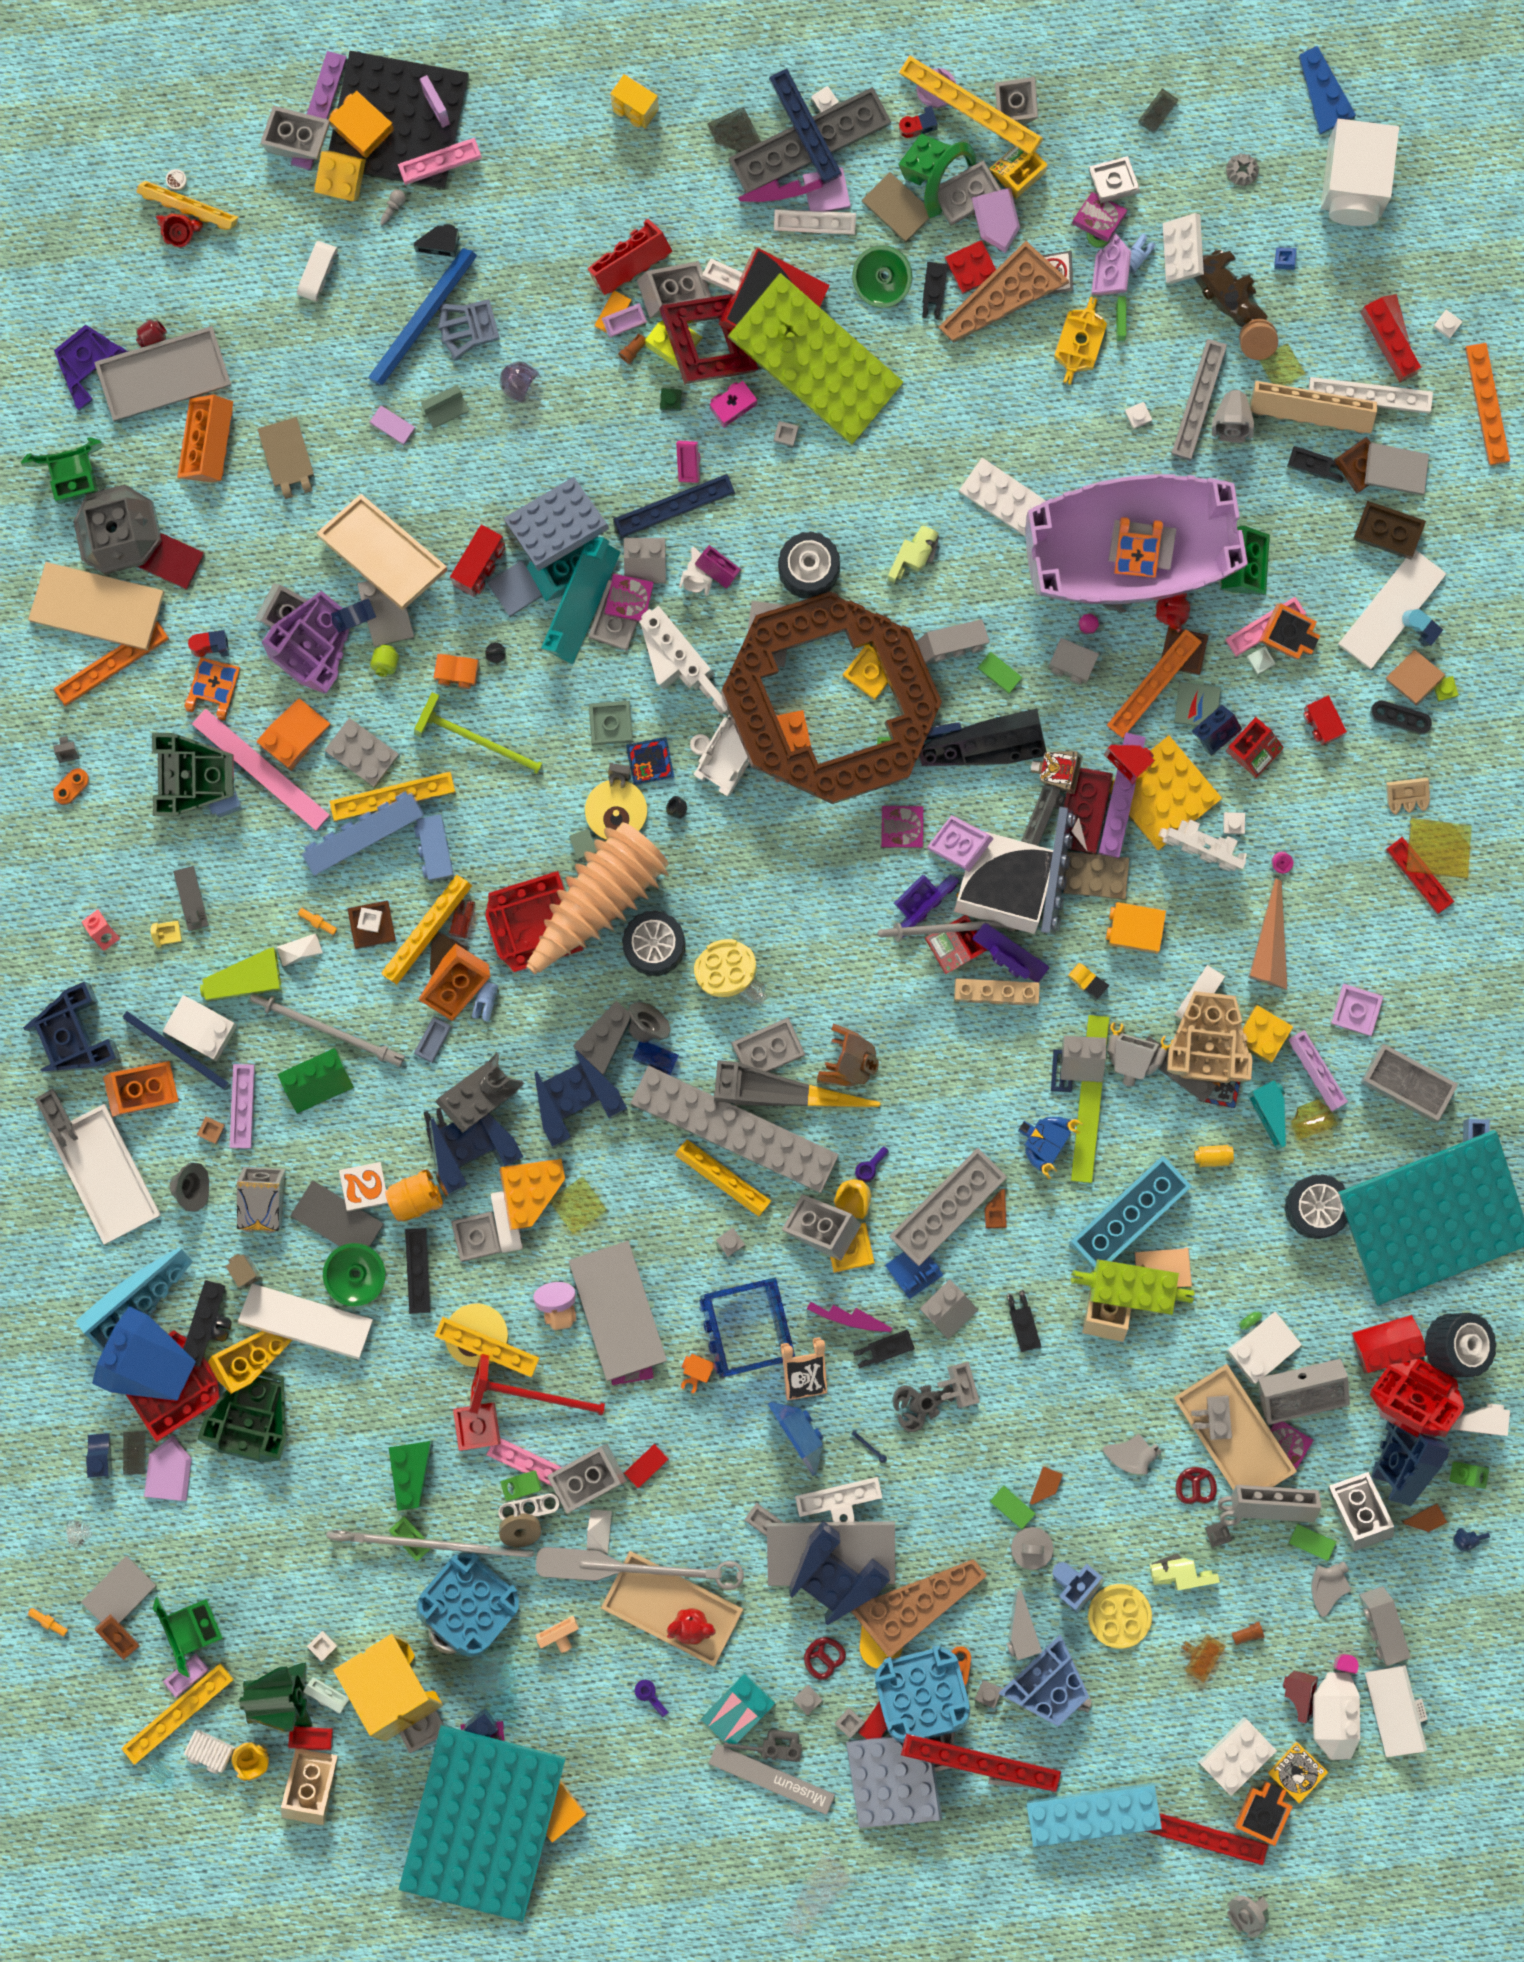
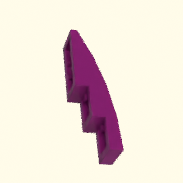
(773, 191)
(857, 1320)

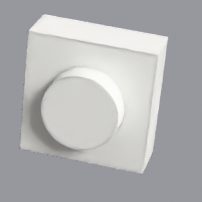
(824, 99)
(1447, 324)
(1138, 415)
(1233, 823)
(369, 920)
(322, 1646)

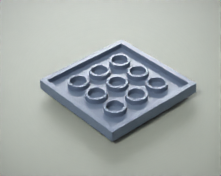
(556, 523)
(891, 1786)

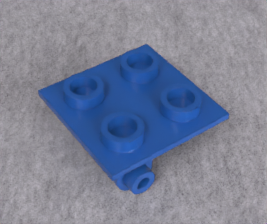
(912, 1277)

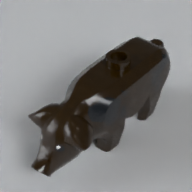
(1227, 291)

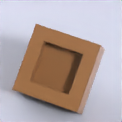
(211, 1130)

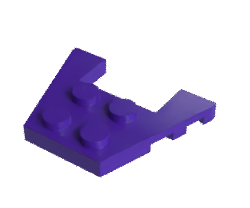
(77, 360)

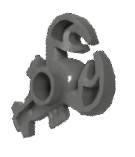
(920, 1403)

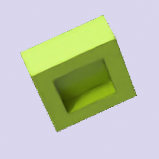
(1446, 689)

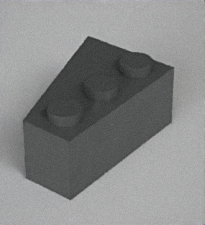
(604, 1036)

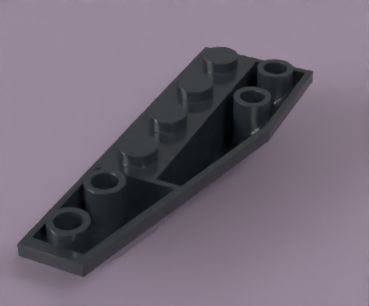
(989, 742)

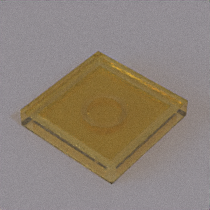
(578, 1205)

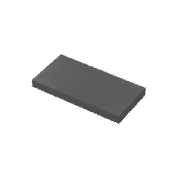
(328, 1216)

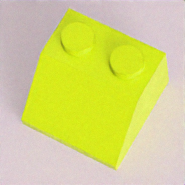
(660, 344)

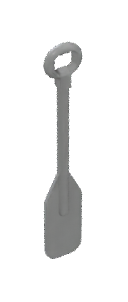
(340, 1535)
(596, 1565)

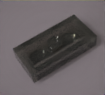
(1158, 111)
(134, 1453)

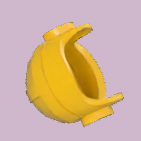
(250, 1760)

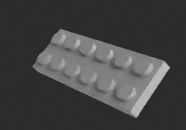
(947, 1206)

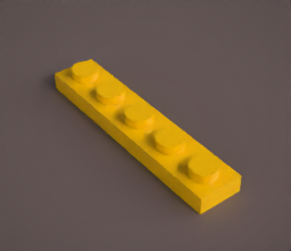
(187, 205)
(722, 1177)
(483, 1344)

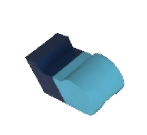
(1422, 625)

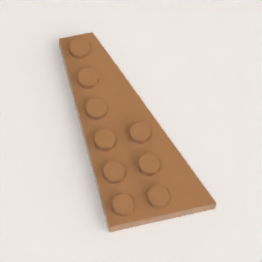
(1012, 286)
(905, 1612)

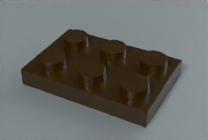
(1389, 530)

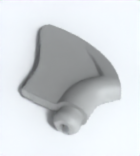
(1132, 1455)
(1328, 1586)

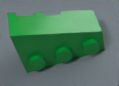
(409, 1473)

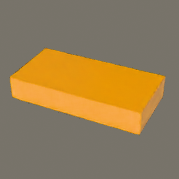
(614, 304)

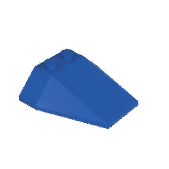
(142, 1360)
(800, 1432)

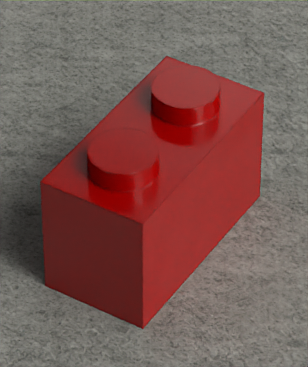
(1324, 720)

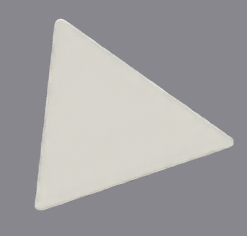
(1077, 831)

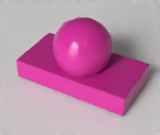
(688, 461)

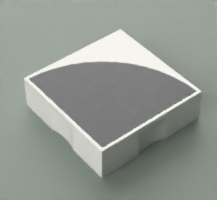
(1007, 884)

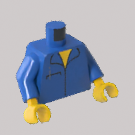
(1047, 1140)

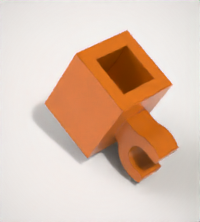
(698, 1369)

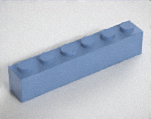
(362, 833)

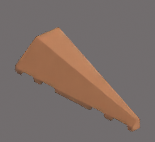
(1270, 954)

